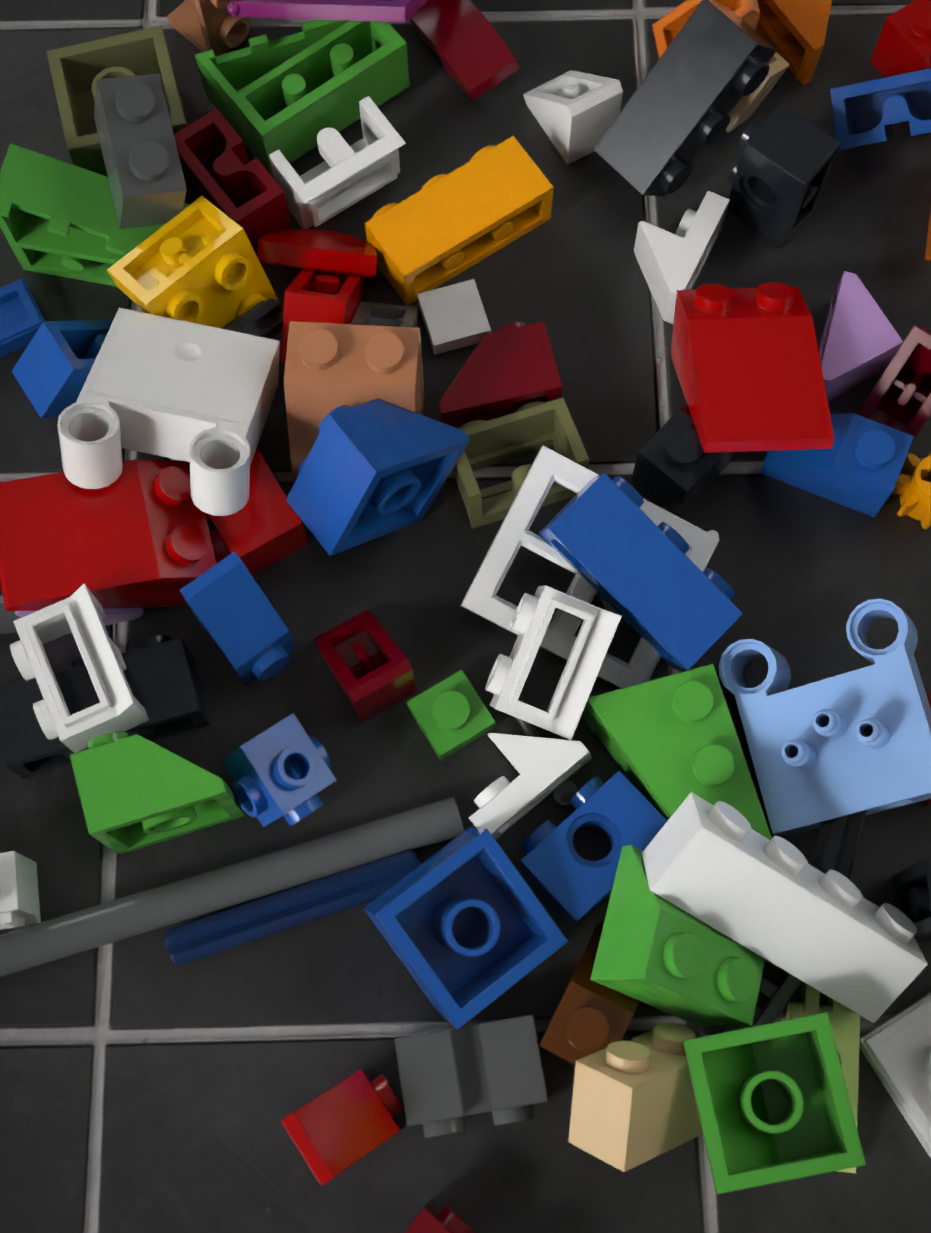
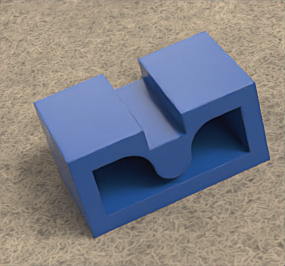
(869, 108)

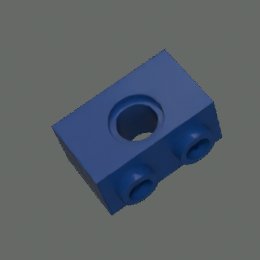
(564, 877)

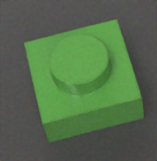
(451, 715)

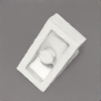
(675, 260)
(542, 769)

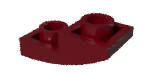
(466, 44)

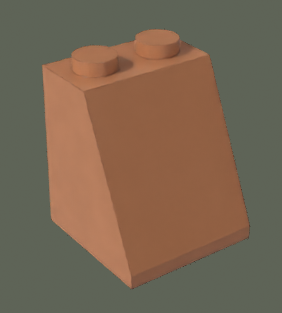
(346, 366)

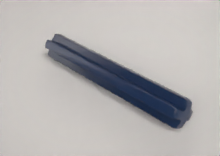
(287, 908)

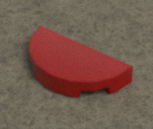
(318, 251)

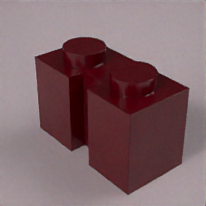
(219, 170)

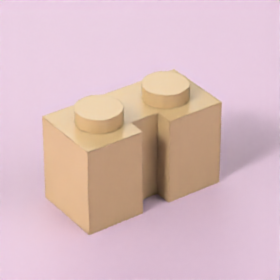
(635, 1098)

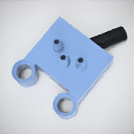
(838, 743)

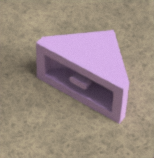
(855, 339)

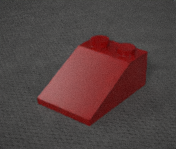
(751, 368)
(123, 540)

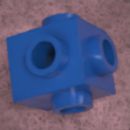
(279, 773)

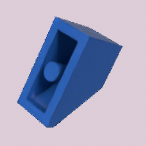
(59, 363)
(853, 473)
(240, 620)

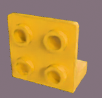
(194, 269)

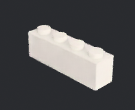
(783, 906)

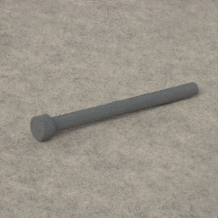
(227, 886)

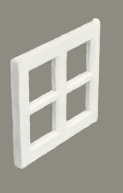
(515, 532)

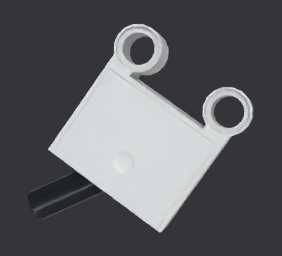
(178, 396)

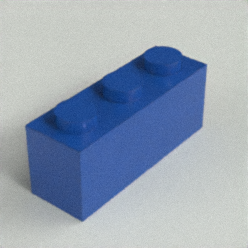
(642, 570)

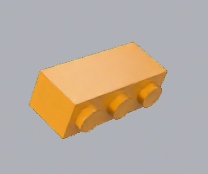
(459, 219)

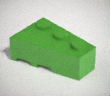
(304, 82)
(62, 218)
(676, 741)

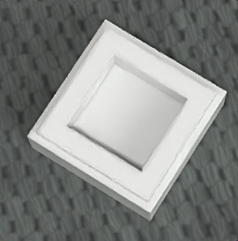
(453, 316)

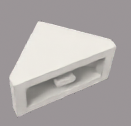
(575, 111)

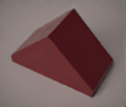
(904, 390)
(367, 665)

